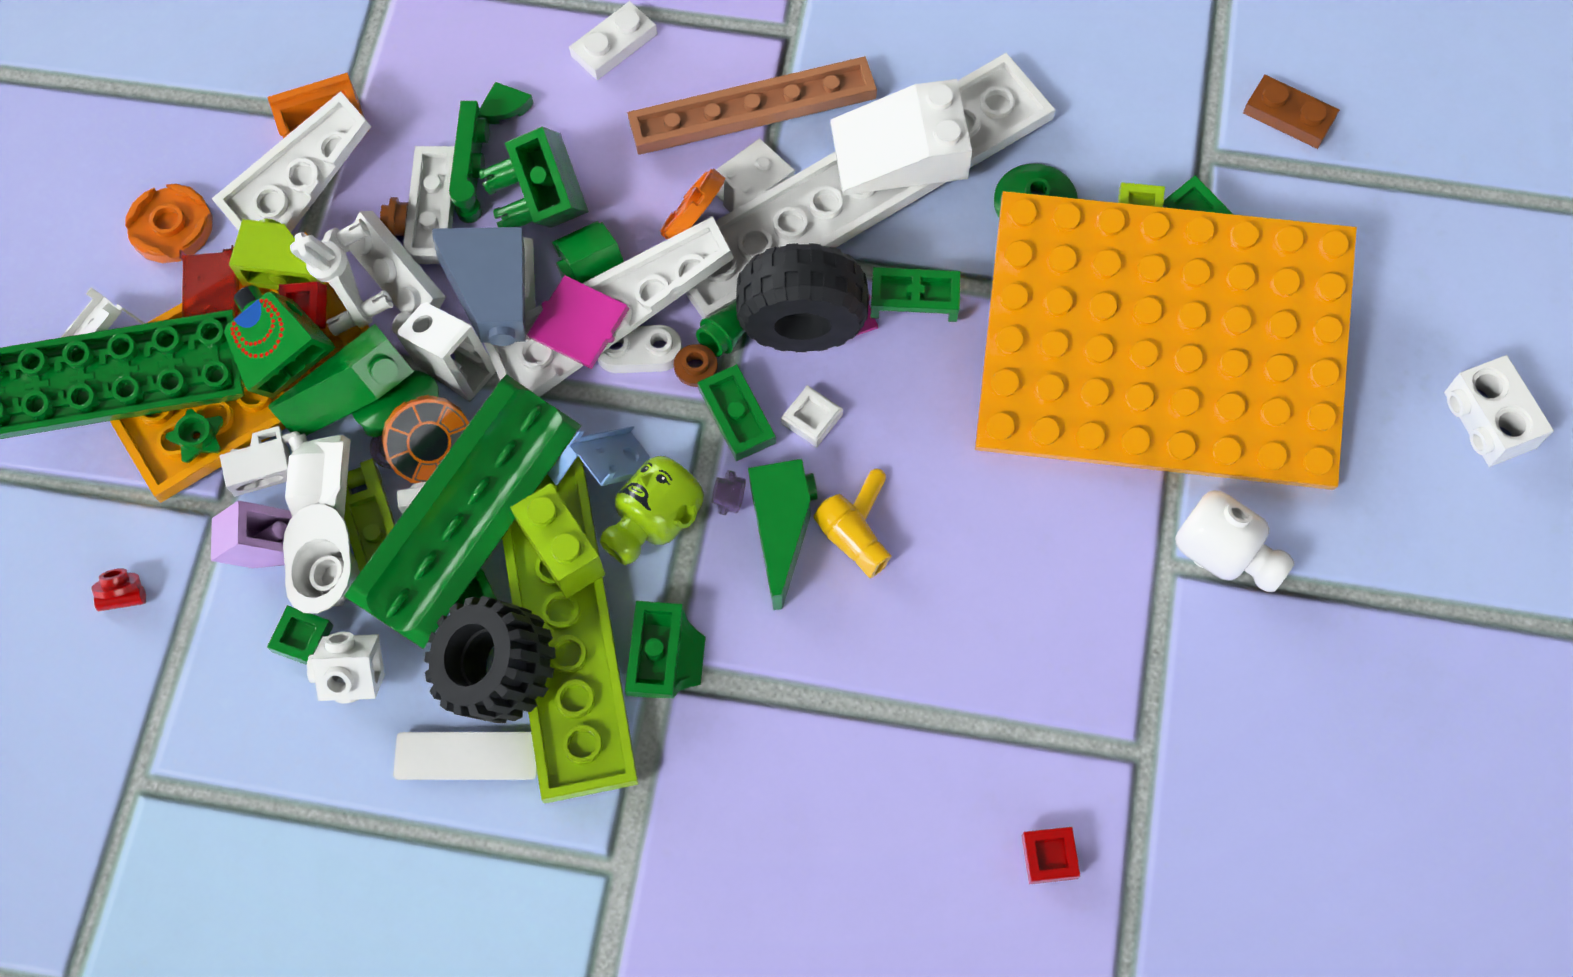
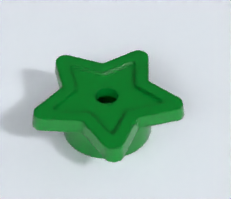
(187, 427)

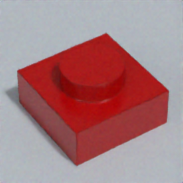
(310, 297)
(1050, 855)

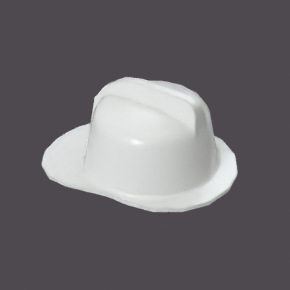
(318, 559)

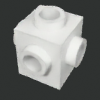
(346, 667)

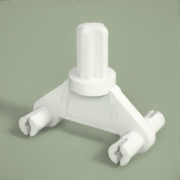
(329, 263)

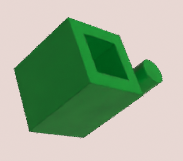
(587, 252)

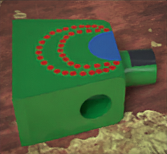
(273, 341)

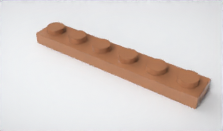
(752, 105)

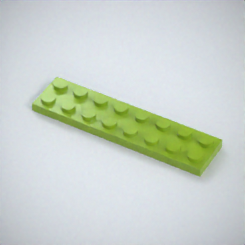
(582, 720)

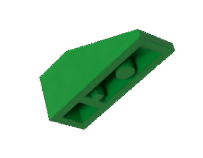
(342, 384)
(782, 513)

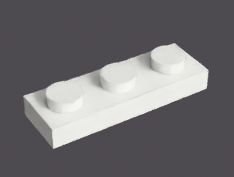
(429, 201)
(394, 267)

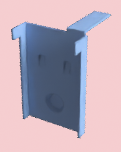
(608, 455)

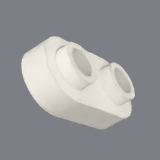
(639, 354)

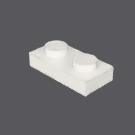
(613, 40)

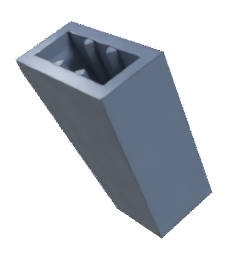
(488, 278)

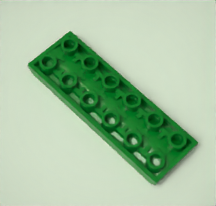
(117, 374)
(462, 511)

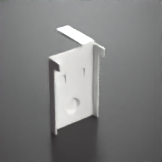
(751, 174)
(96, 315)

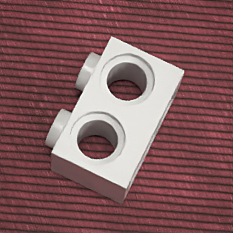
(1507, 406)

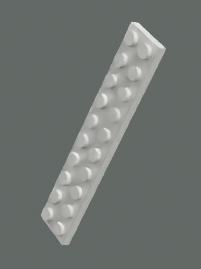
(811, 207)

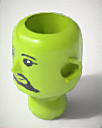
(652, 508)

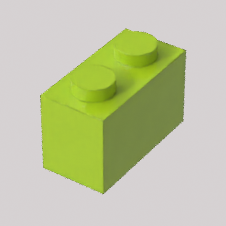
(558, 540)

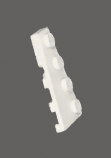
(297, 168)

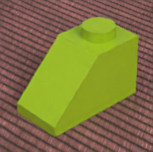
(264, 256)

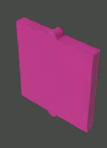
(578, 321)

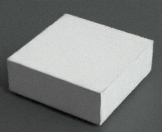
(811, 416)

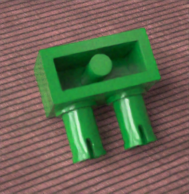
(545, 177)

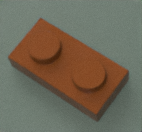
(1291, 111)

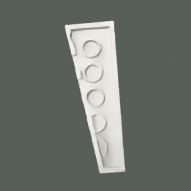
(642, 283)

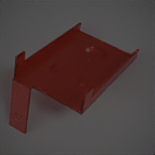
(208, 283)

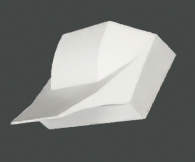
(318, 474)

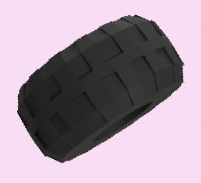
(802, 297)

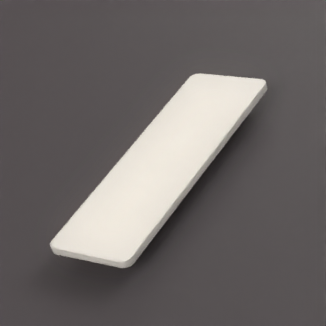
(464, 756)

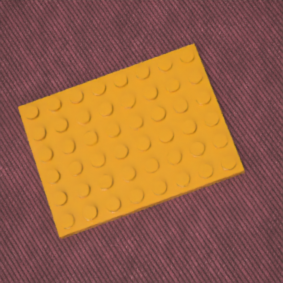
(1168, 340)

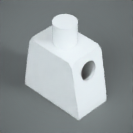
(430, 340)

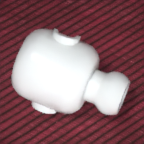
(1231, 540)

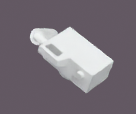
(260, 463)

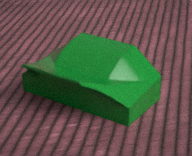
(663, 651)

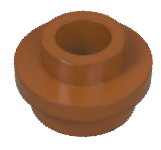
(395, 216)
(690, 375)

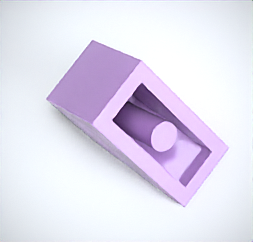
(249, 535)

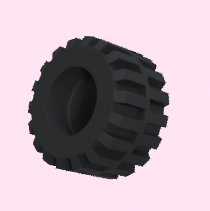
(461, 653)

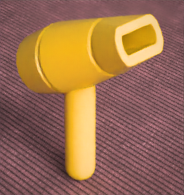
(847, 528)

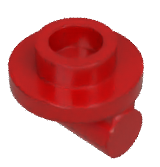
(118, 590)

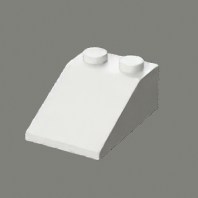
(904, 140)

